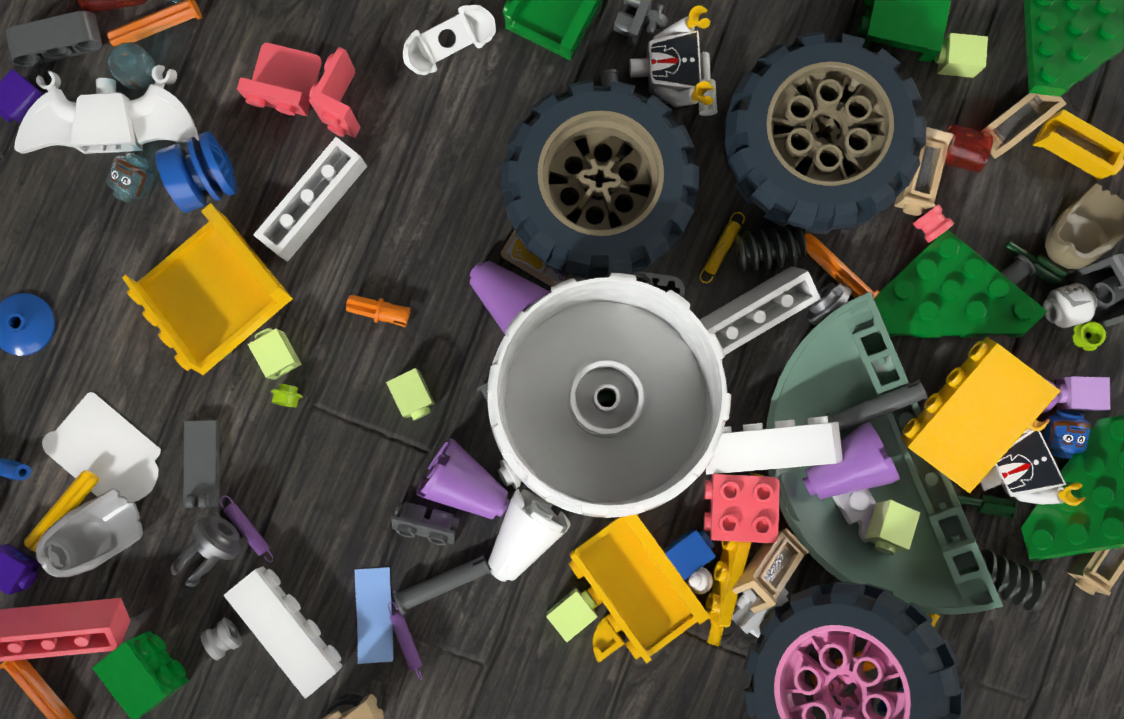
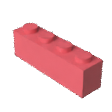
(62, 629)

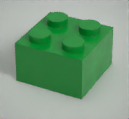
(141, 674)

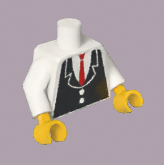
(674, 63)
(1030, 472)

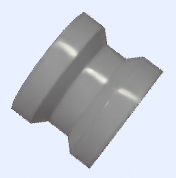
(221, 639)

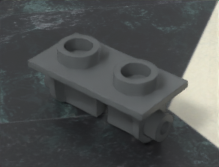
(412, 522)

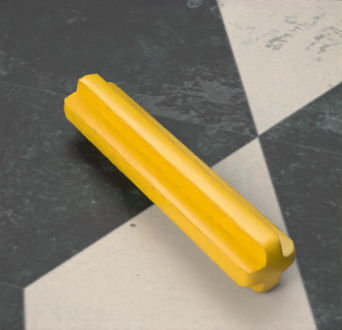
(66, 503)

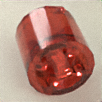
(968, 148)

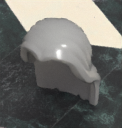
(89, 535)

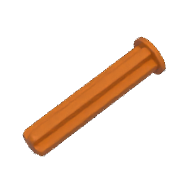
(155, 22)
(835, 267)
(37, 689)

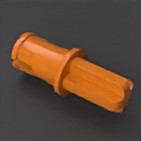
(378, 310)

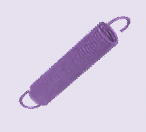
(246, 528)
(405, 640)

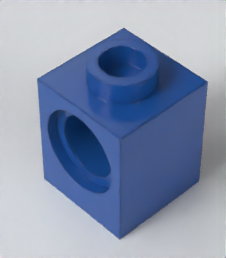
(690, 552)

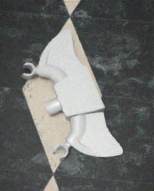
(105, 119)

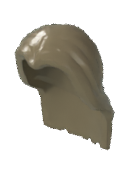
(1086, 229)

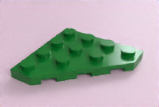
(1070, 41)
(955, 294)
(1099, 519)

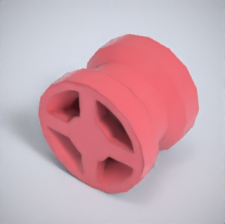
(933, 223)

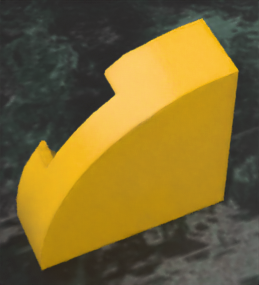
(605, 639)

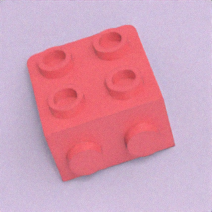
(282, 79)
(328, 92)
(742, 508)

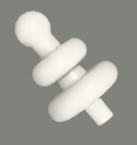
(700, 581)

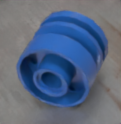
(190, 175)

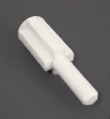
(707, 110)

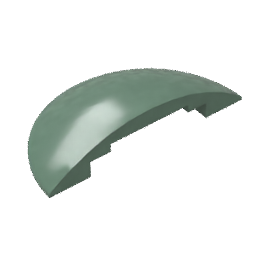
(833, 369)

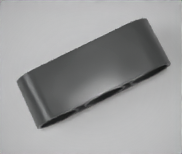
(53, 38)

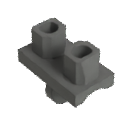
(632, 25)

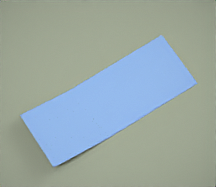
(373, 619)

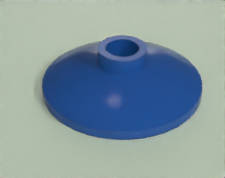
(35, 328)

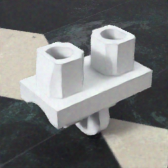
(746, 618)

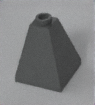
(1107, 282)

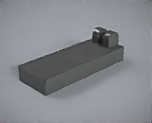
(201, 464)

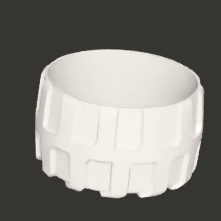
(620, 340)

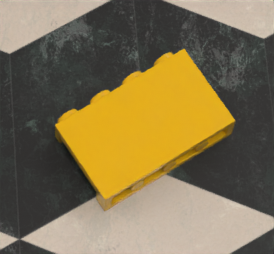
(978, 414)
(637, 586)

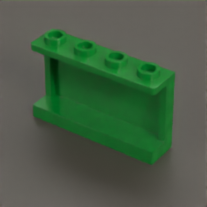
(551, 23)
(906, 25)

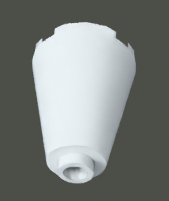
(525, 534)

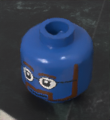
(1067, 433)

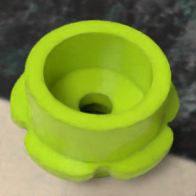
(1096, 332)
(286, 396)

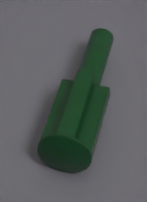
(1044, 267)
(990, 504)

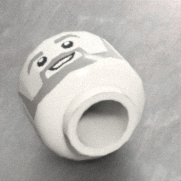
(1070, 305)

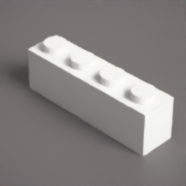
(311, 199)
(761, 308)
(777, 447)
(284, 630)

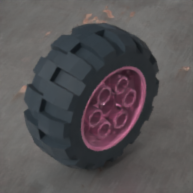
(832, 616)

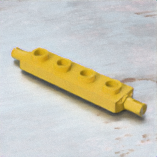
(722, 600)

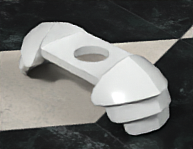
(470, 26)

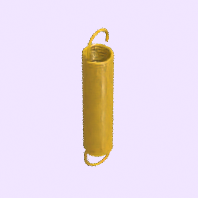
(722, 247)

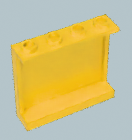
(208, 294)

